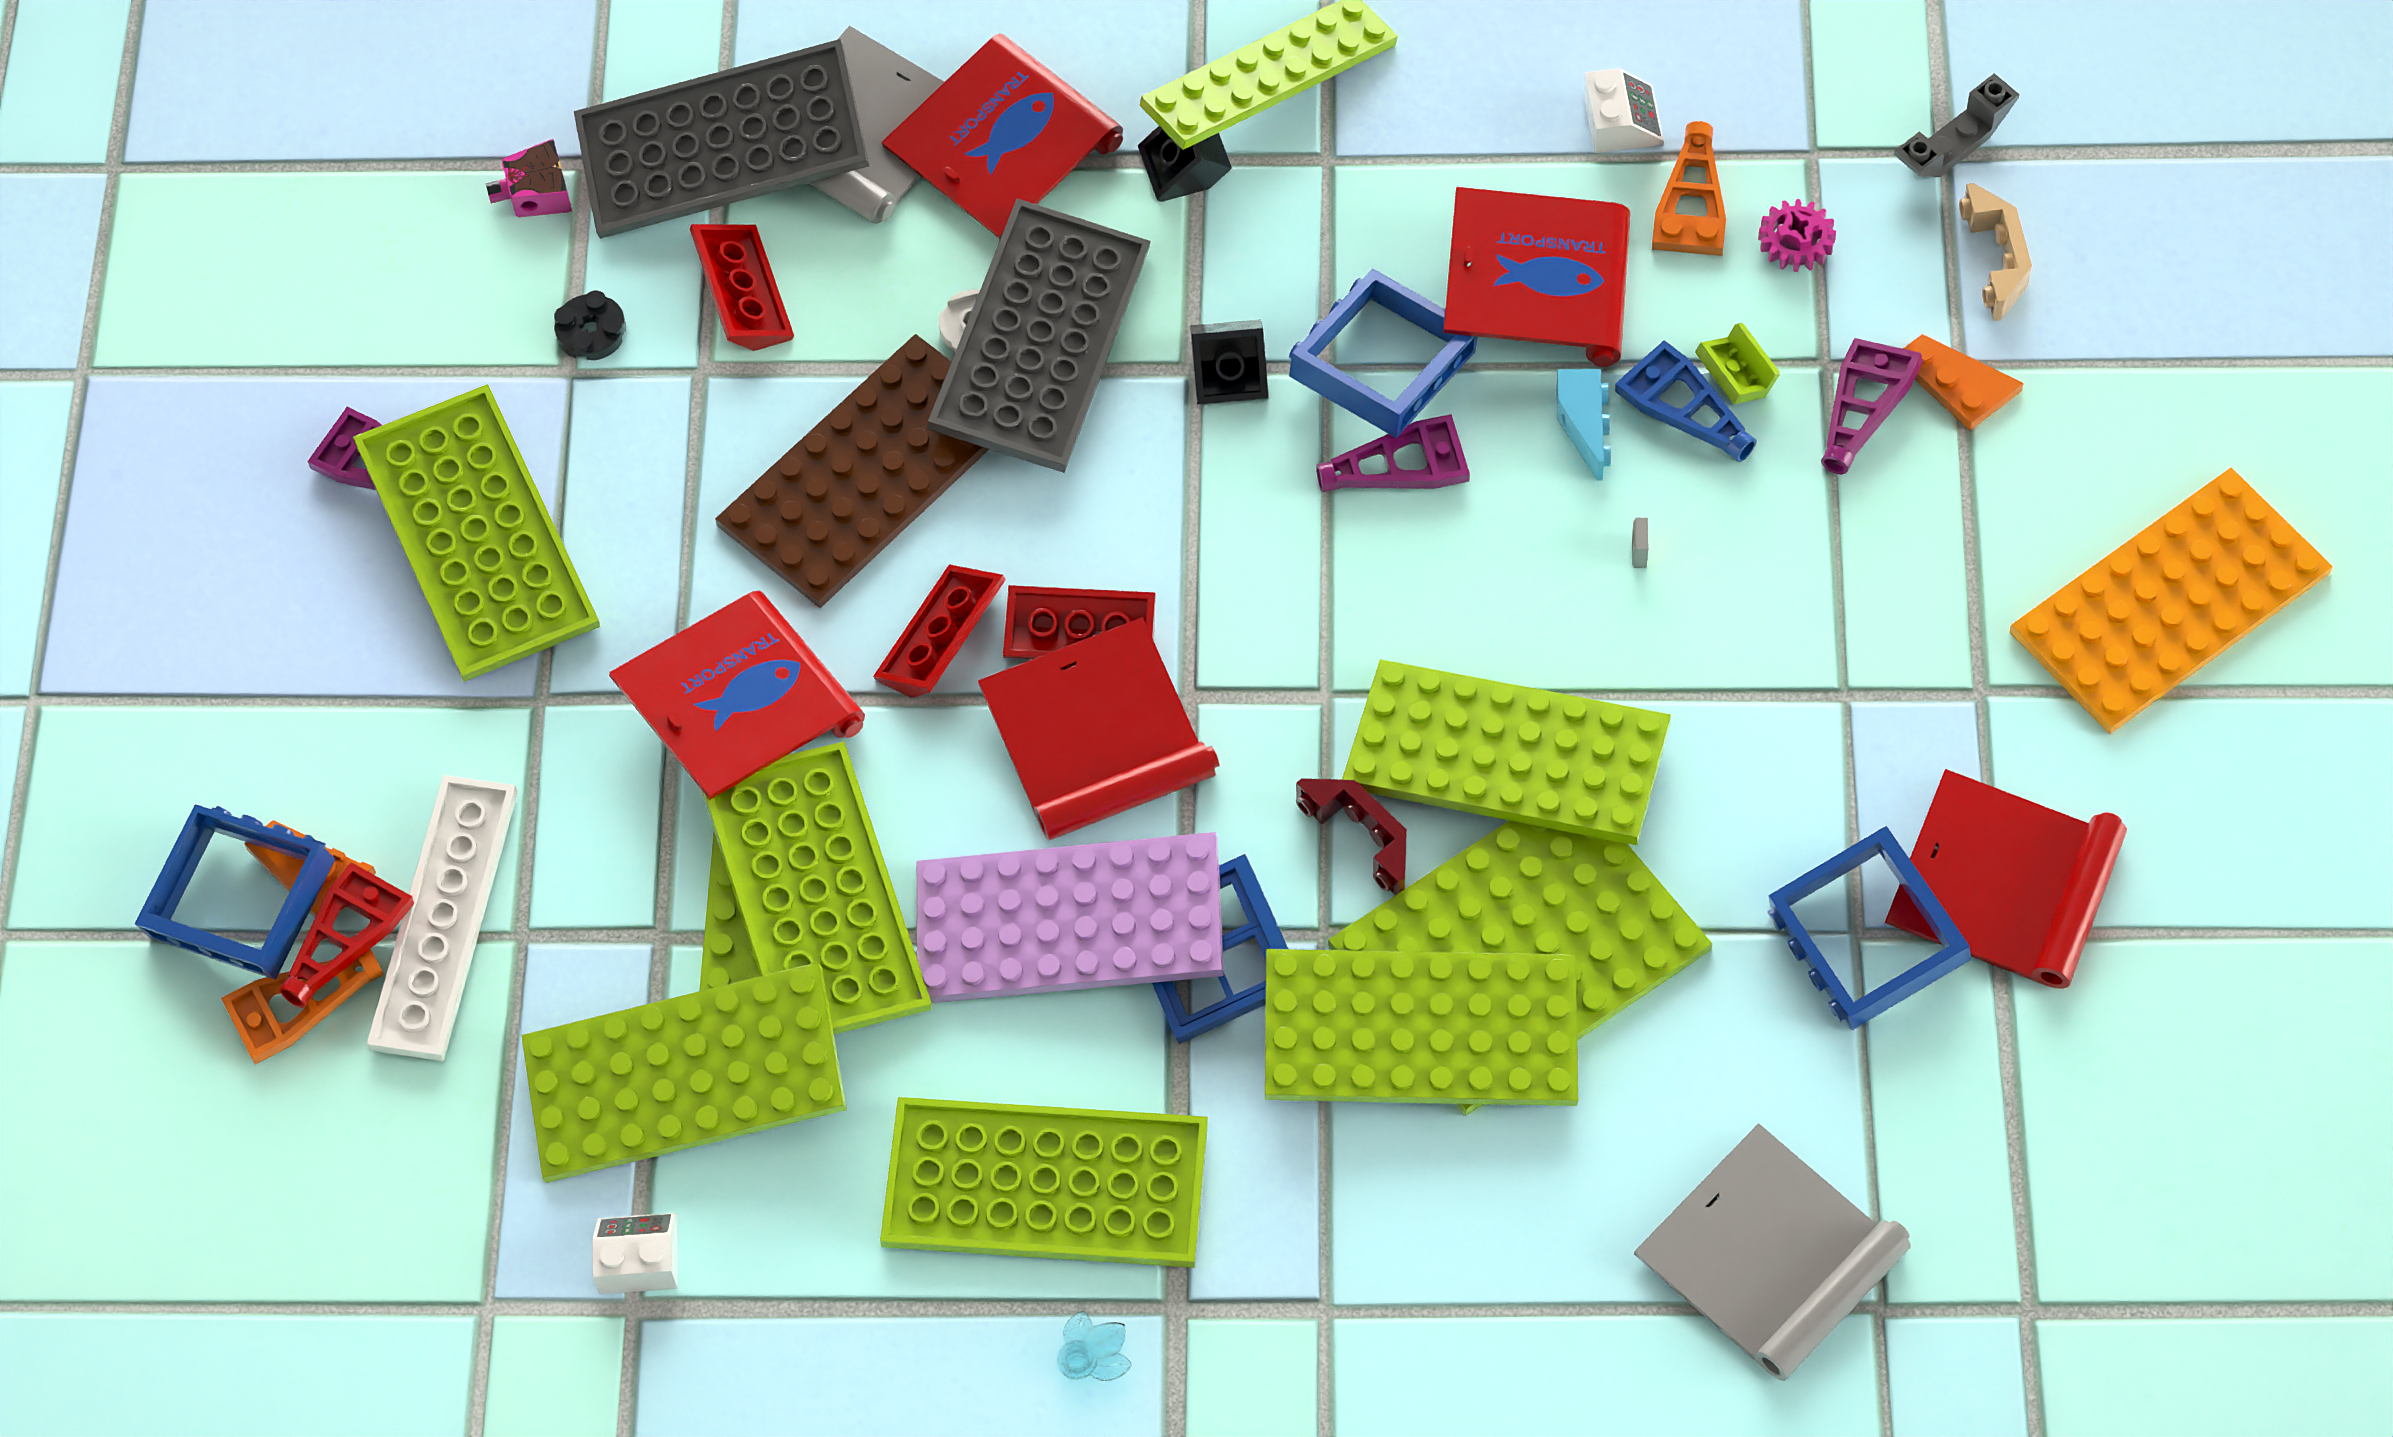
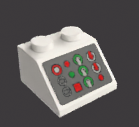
(1621, 111)
(635, 1253)

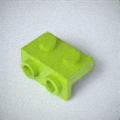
(1739, 365)

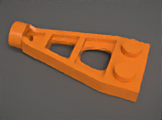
(1690, 232)
(266, 1035)

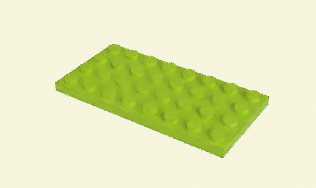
(476, 532)
(1508, 751)
(819, 885)
(1421, 1027)
(683, 1072)
(1045, 1182)

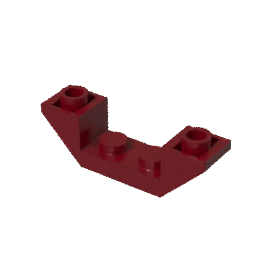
(1327, 796)

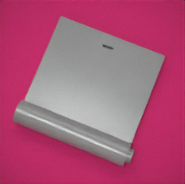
(885, 94)
(1773, 1254)

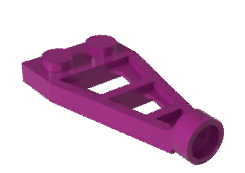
(1873, 363)
(1440, 448)
(338, 451)

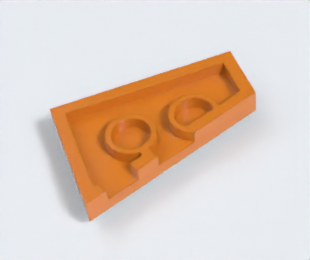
(286, 868)

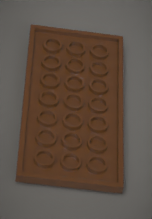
(853, 478)

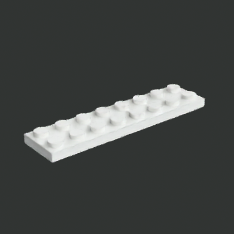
(445, 921)

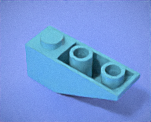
(1581, 416)

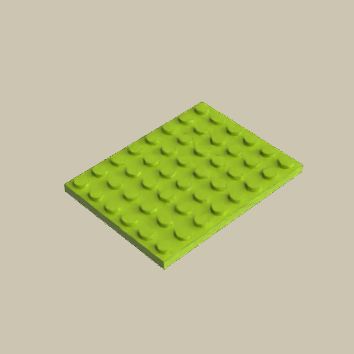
(1544, 895)

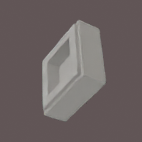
(1640, 542)

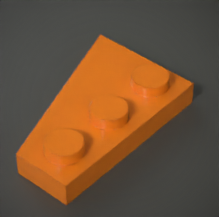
(1961, 383)

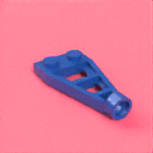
(1662, 369)

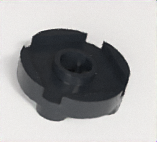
(585, 309)

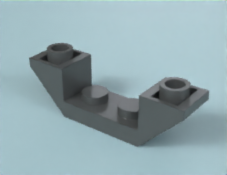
(1965, 133)

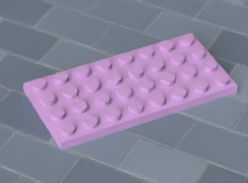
(1070, 917)

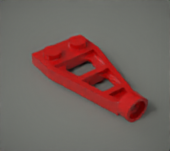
(362, 893)

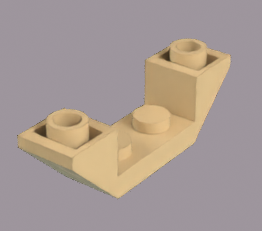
(1989, 212)

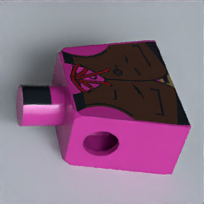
(532, 182)

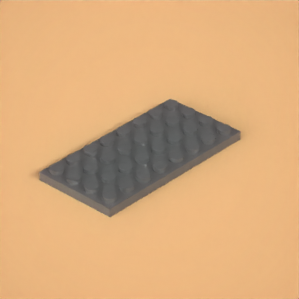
(720, 138)
(1039, 335)

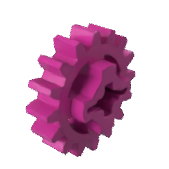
(1797, 235)

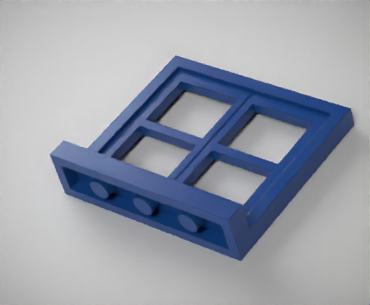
(1268, 935)

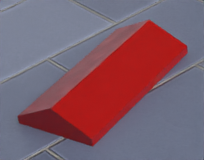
(742, 284)
(1056, 617)
(938, 630)

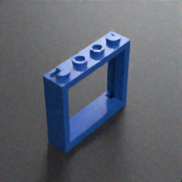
(1353, 395)
(1882, 842)
(182, 863)

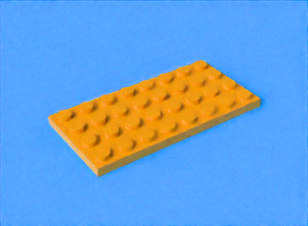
(2170, 600)

